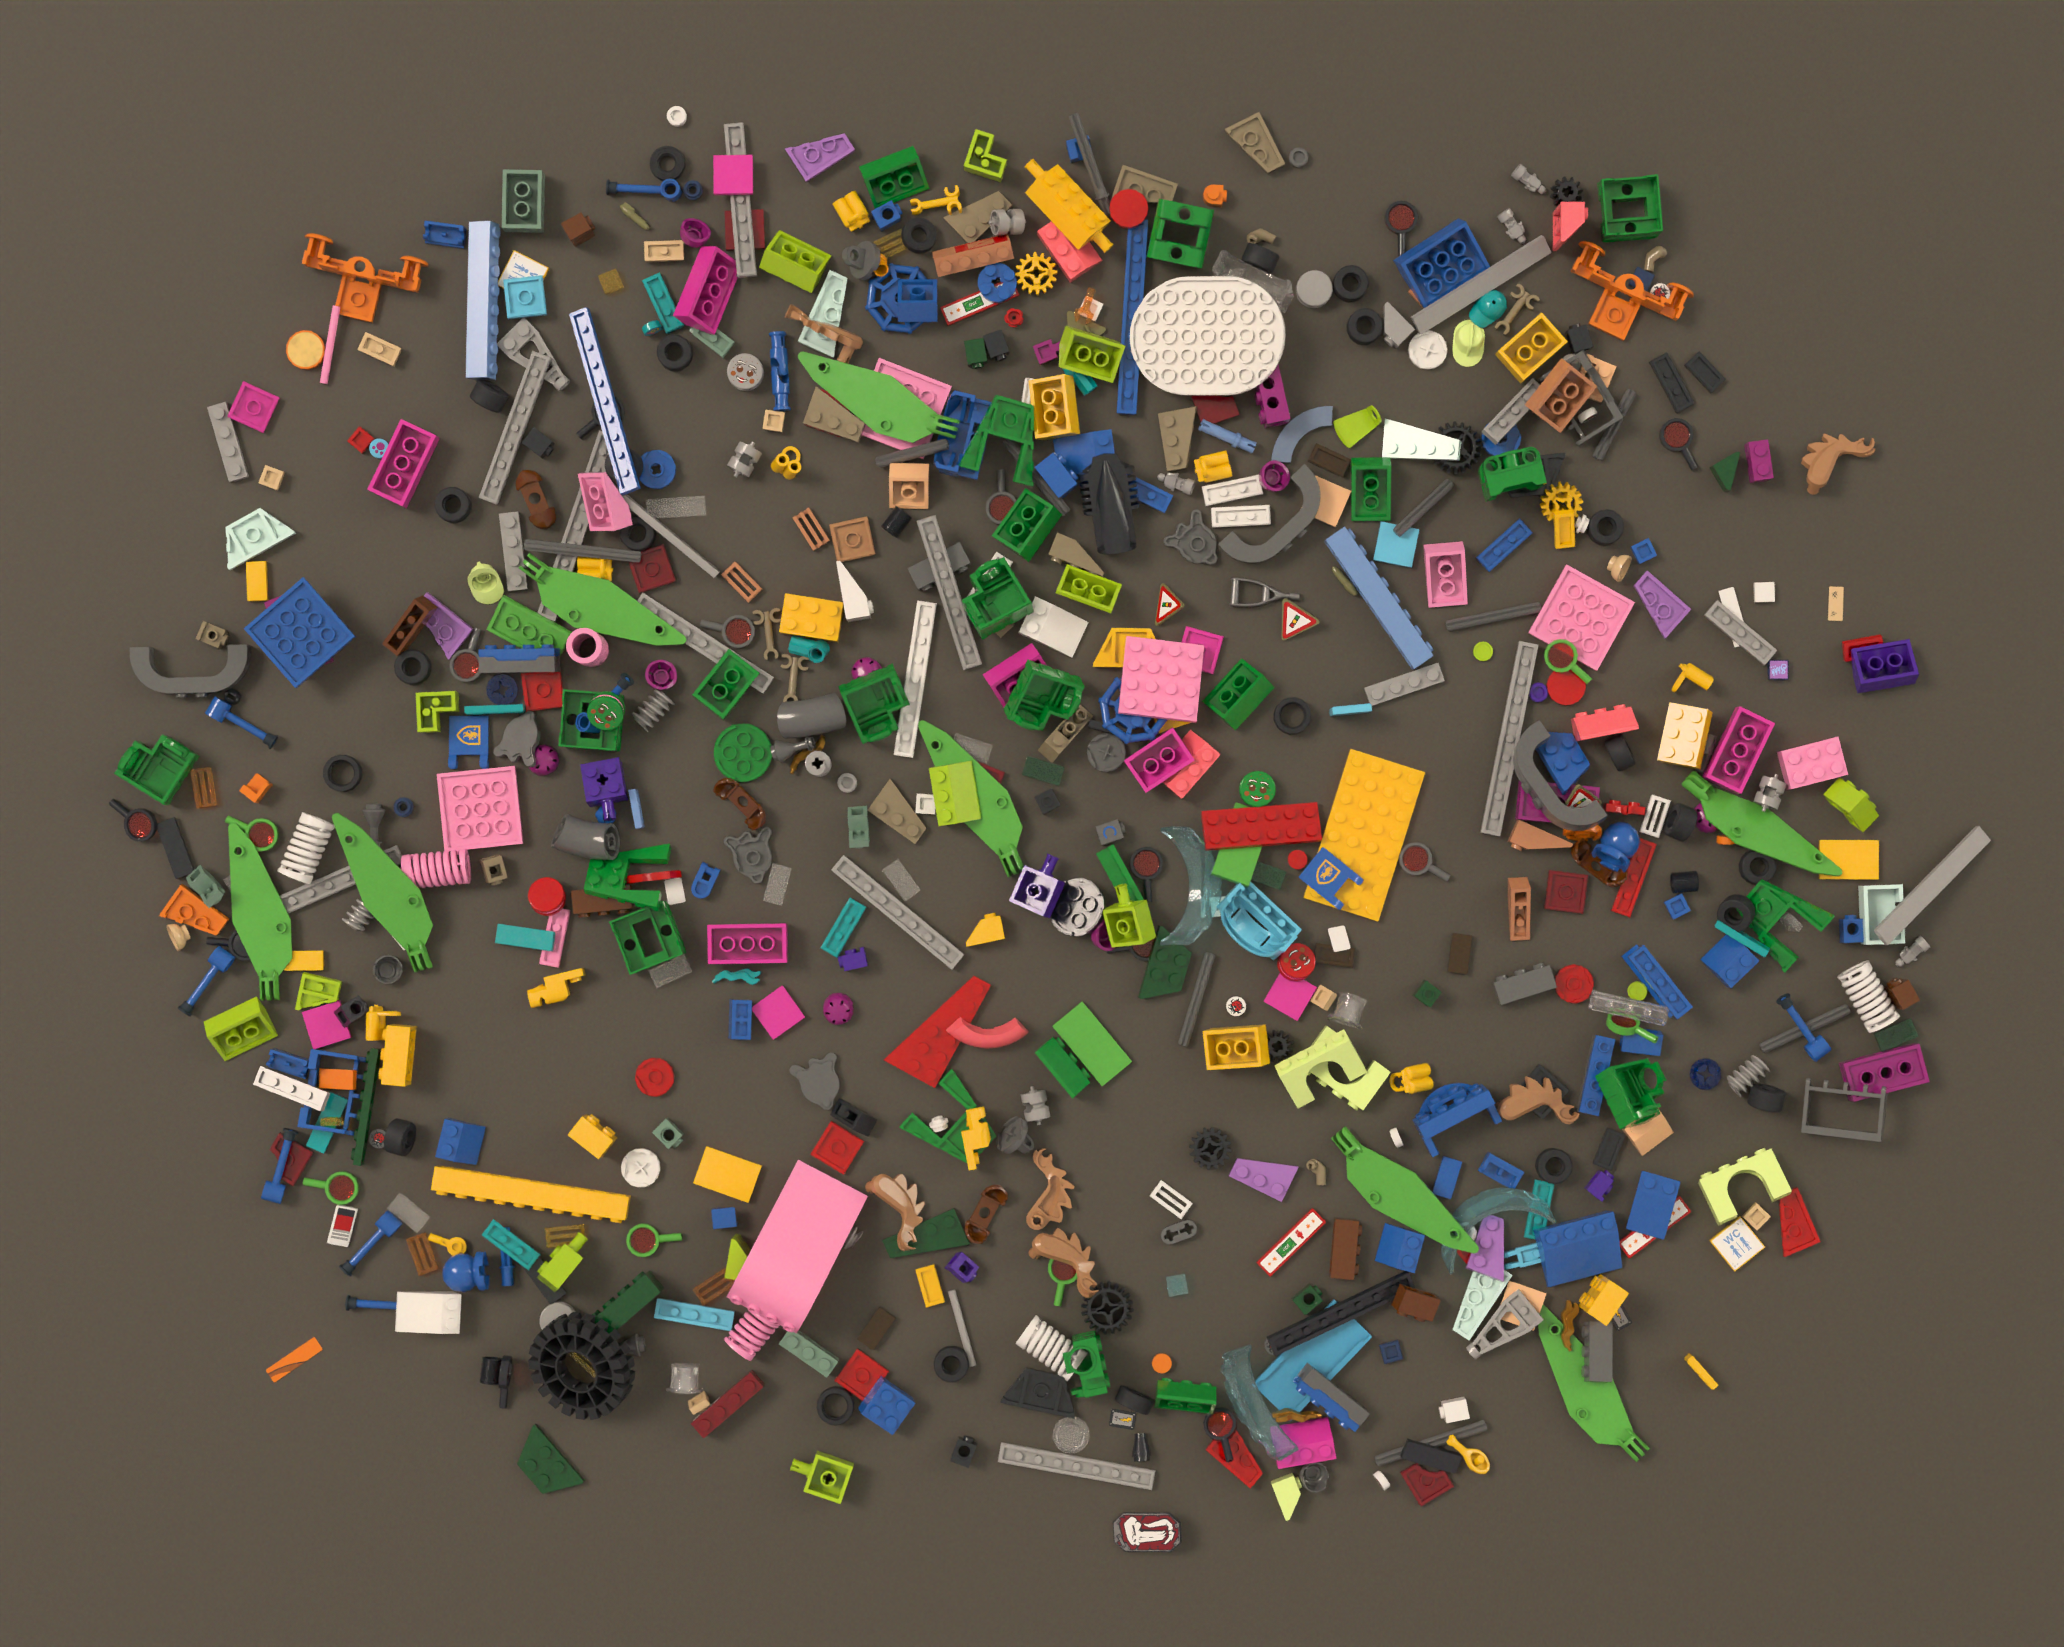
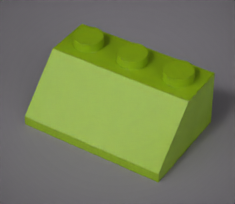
(794, 261)
(1090, 354)
(1088, 588)
(955, 793)
(240, 1028)
(737, 1256)

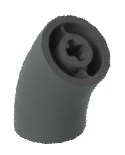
(811, 716)
(586, 838)

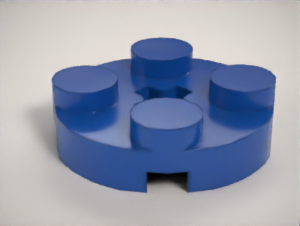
(987, 288)
(1512, 442)
(667, 468)

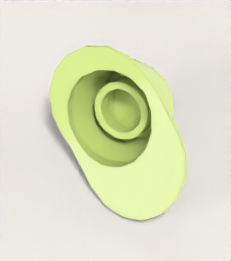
(1468, 343)
(485, 584)

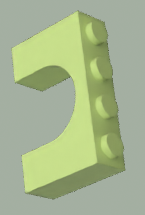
(1334, 1048)
(1358, 1092)
(1762, 1165)

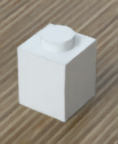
(1454, 1410)

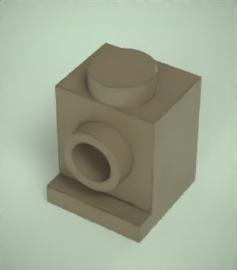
(205, 631)
(500, 873)

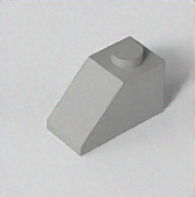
(1395, 327)

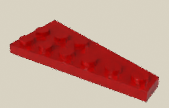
(930, 1045)

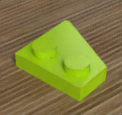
(317, 990)

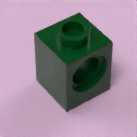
(975, 353)
(1427, 993)
(1307, 1307)

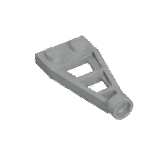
(518, 338)
(1523, 1311)

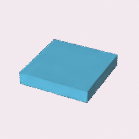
(525, 297)
(1393, 548)
(1350, 709)

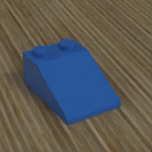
(1081, 448)
(1653, 1205)

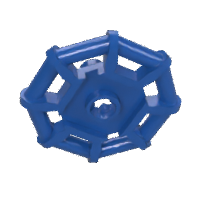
(889, 298)
(1128, 721)

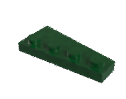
(931, 1235)

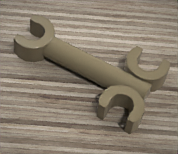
(1523, 298)
(767, 618)
(794, 663)

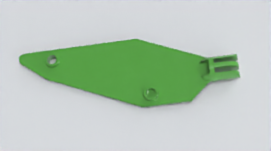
(877, 399)
(598, 605)
(999, 820)
(1757, 830)
(387, 892)
(258, 914)
(1400, 1194)
(1591, 1404)

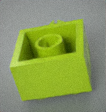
(1128, 920)
(562, 1264)
(817, 1483)

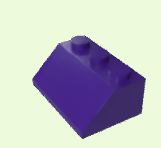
(1884, 666)

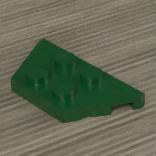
(1165, 967)
(546, 1464)

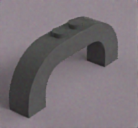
(1294, 528)
(236, 668)
(1543, 796)

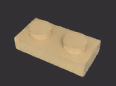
(664, 251)
(379, 349)

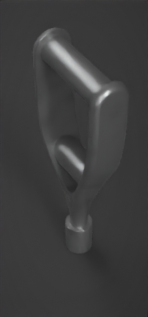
(1265, 593)

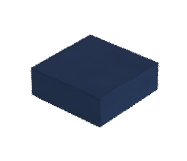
(1645, 276)
(1391, 1351)

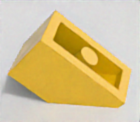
(987, 930)

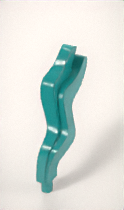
(745, 974)

